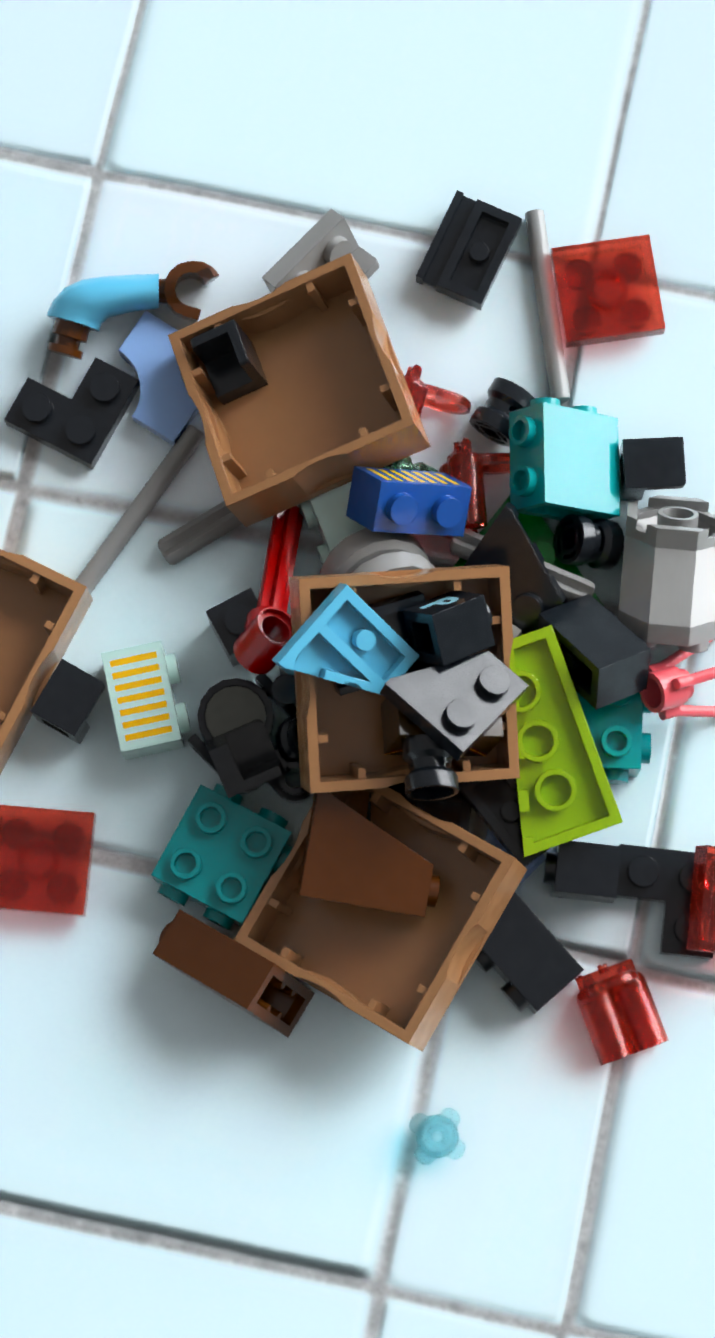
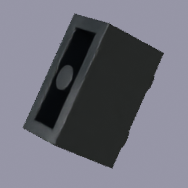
(599, 651)
(527, 958)

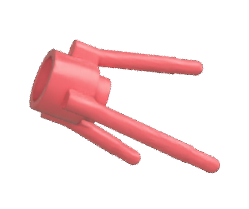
(672, 687)

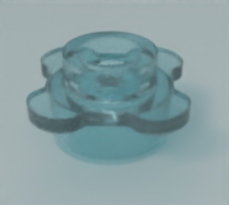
(425, 1126)

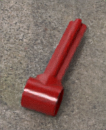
(269, 624)

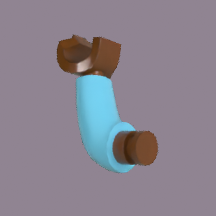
(94, 300)

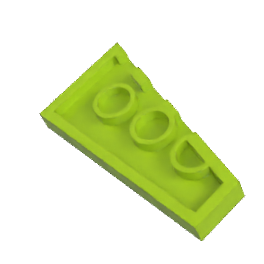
(561, 774)

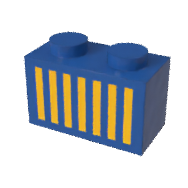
(408, 501)

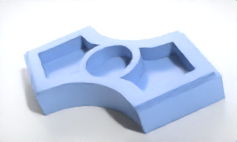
(163, 399)

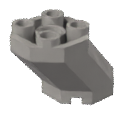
(669, 573)

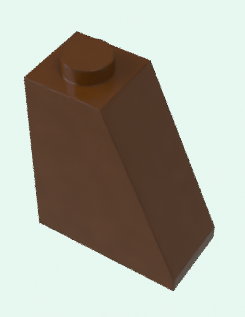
(362, 864)
(233, 972)

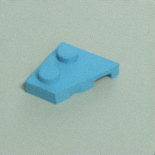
(347, 644)

